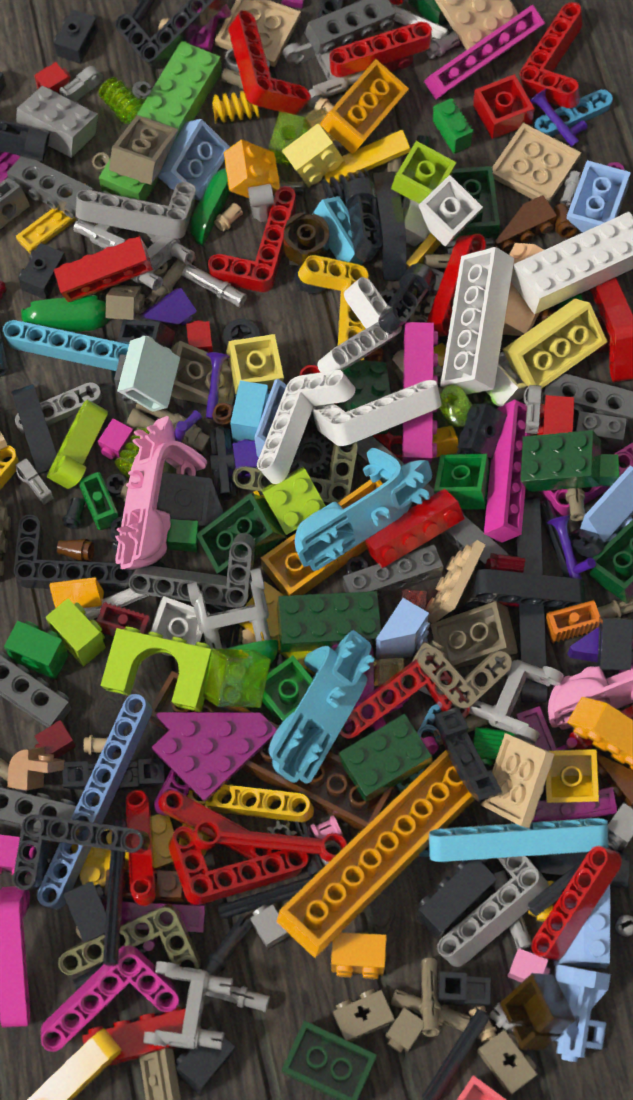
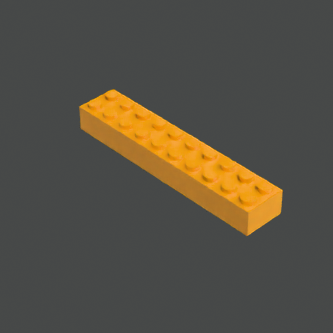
(375, 857)

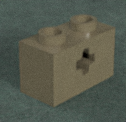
(124, 302)
(377, 1018)
(508, 1077)

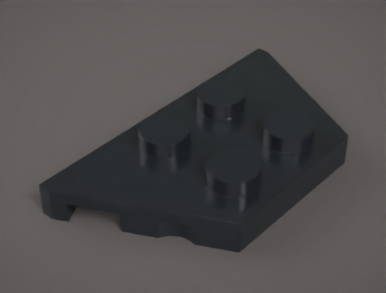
(189, 498)

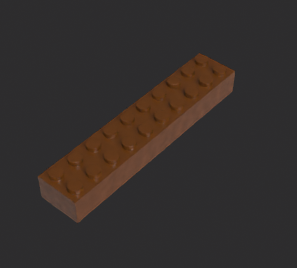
(329, 789)

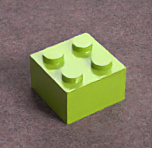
(422, 172)
(293, 499)
(79, 635)

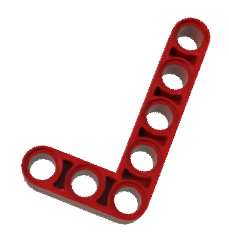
(254, 70)
(538, 70)
(268, 248)
(619, 324)
(399, 694)
(232, 874)

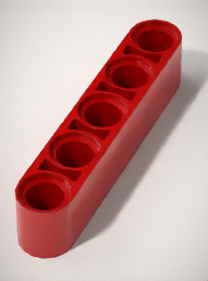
(394, 46)
(444, 300)
(580, 891)

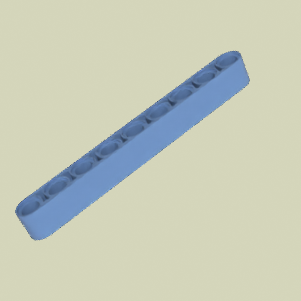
(93, 788)

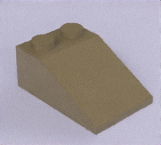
(142, 149)
(194, 376)
(476, 634)

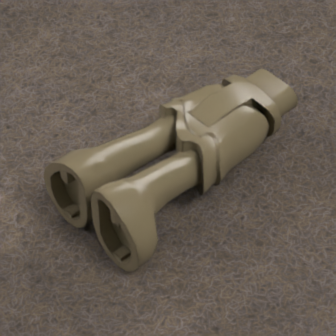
(193, 437)

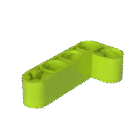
(68, 464)

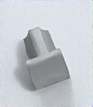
(261, 201)

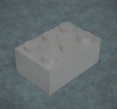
(67, 121)

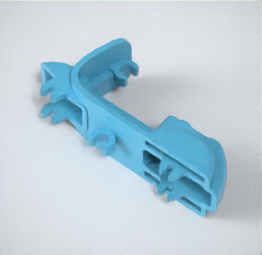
(337, 530)
(312, 728)

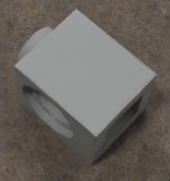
(267, 927)

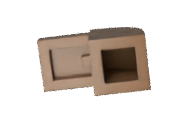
(28, 768)

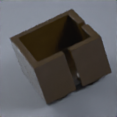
(540, 1004)

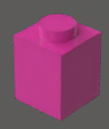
(114, 439)

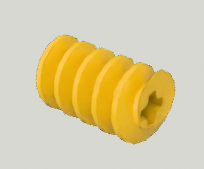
(233, 106)

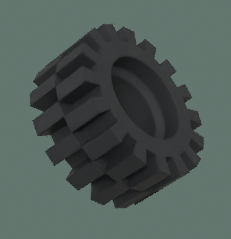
(313, 444)

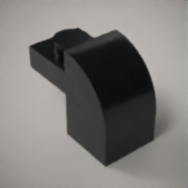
(460, 989)

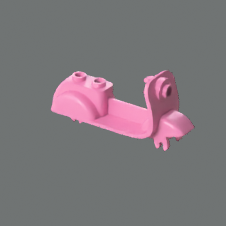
(143, 526)
(590, 684)

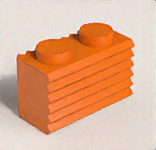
(572, 621)

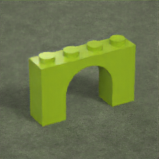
(132, 648)

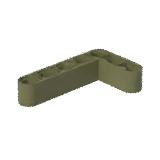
(326, 484)
(134, 938)

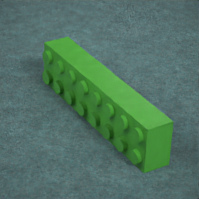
(172, 102)

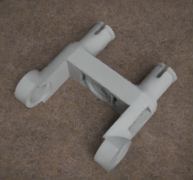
(323, 90)
(99, 234)
(163, 250)
(254, 613)
(500, 714)
(192, 1034)

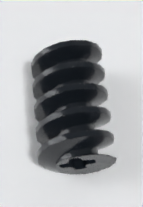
(336, 188)

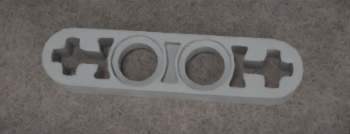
(60, 411)

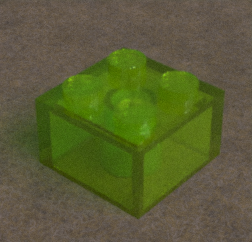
(236, 678)

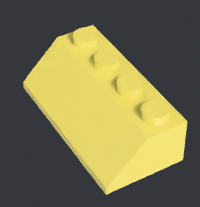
(556, 344)

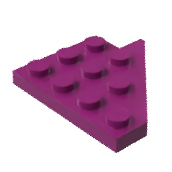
(210, 746)

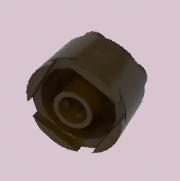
(305, 237)

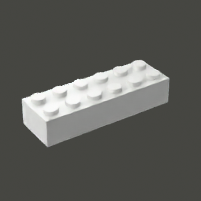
(575, 264)
(477, 320)

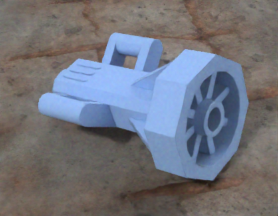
(582, 991)

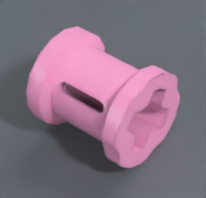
(325, 828)

